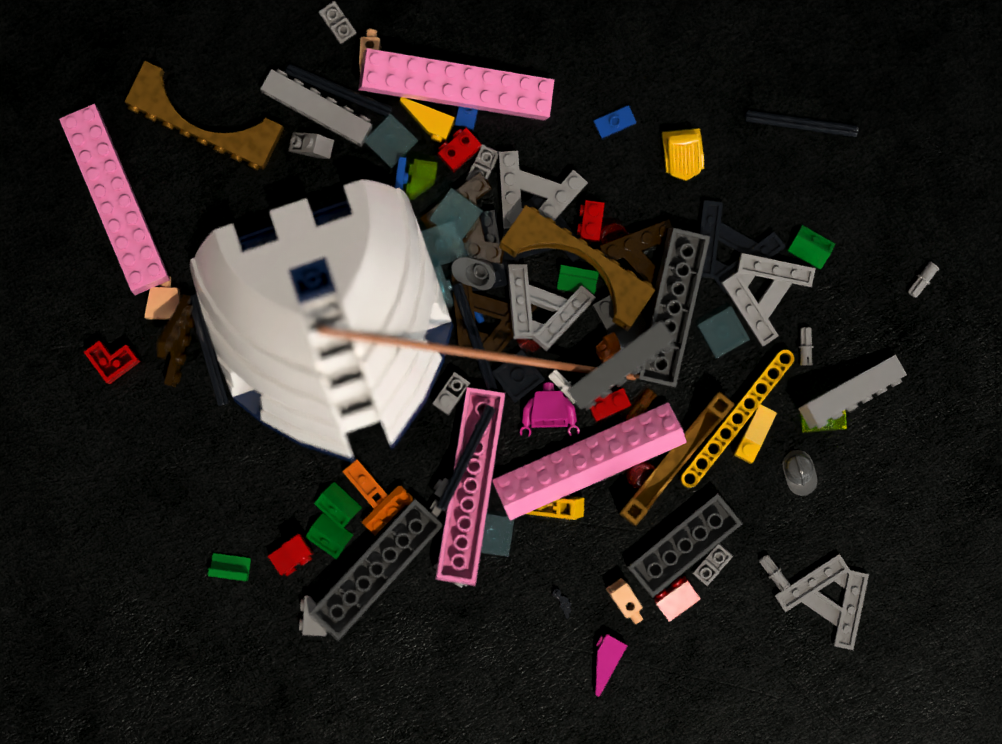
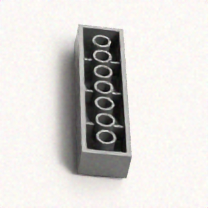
(675, 300)
(376, 570)

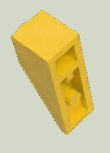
(432, 121)
(755, 434)
(565, 507)

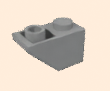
(311, 145)
(451, 393)
(307, 624)

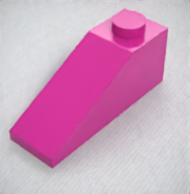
(608, 656)

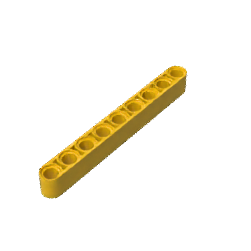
(743, 412)

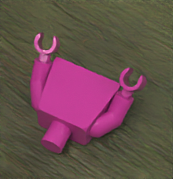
(549, 409)

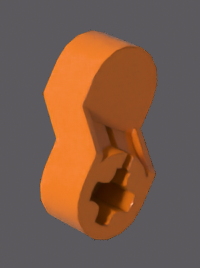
(608, 347)

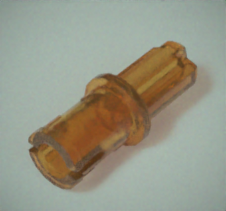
(642, 405)

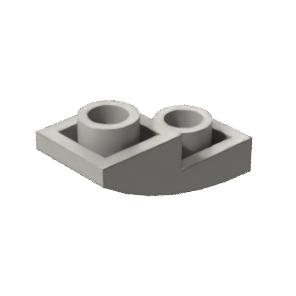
(337, 22)
(484, 162)
(439, 487)
(713, 564)

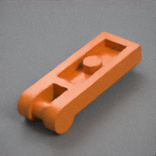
(364, 483)
(387, 509)

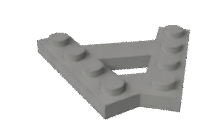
(515, 180)
(523, 295)
(757, 313)
(844, 617)

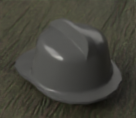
(474, 272)
(799, 472)

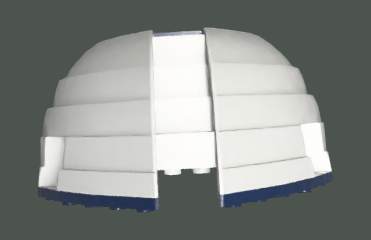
(335, 269)

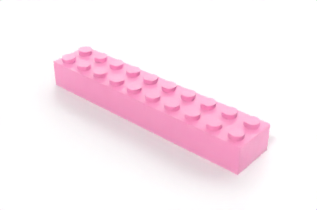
(456, 84)
(114, 199)
(589, 461)
(470, 501)

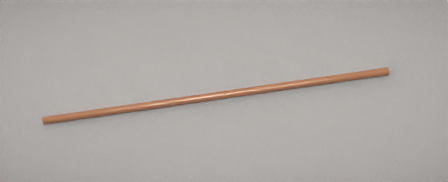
(457, 350)

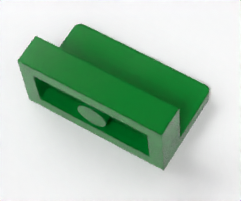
(811, 247)
(572, 278)
(337, 505)
(329, 536)
(229, 567)

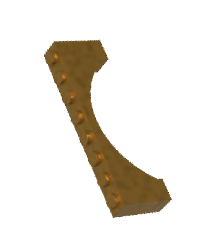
(251, 145)
(536, 232)
(675, 459)

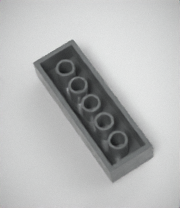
(621, 365)
(684, 545)

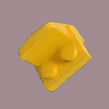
(683, 153)

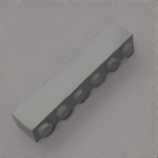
(316, 107)
(853, 391)

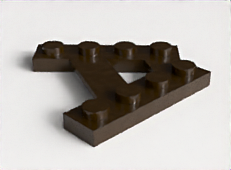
(475, 242)
(630, 249)
(487, 306)
(176, 338)

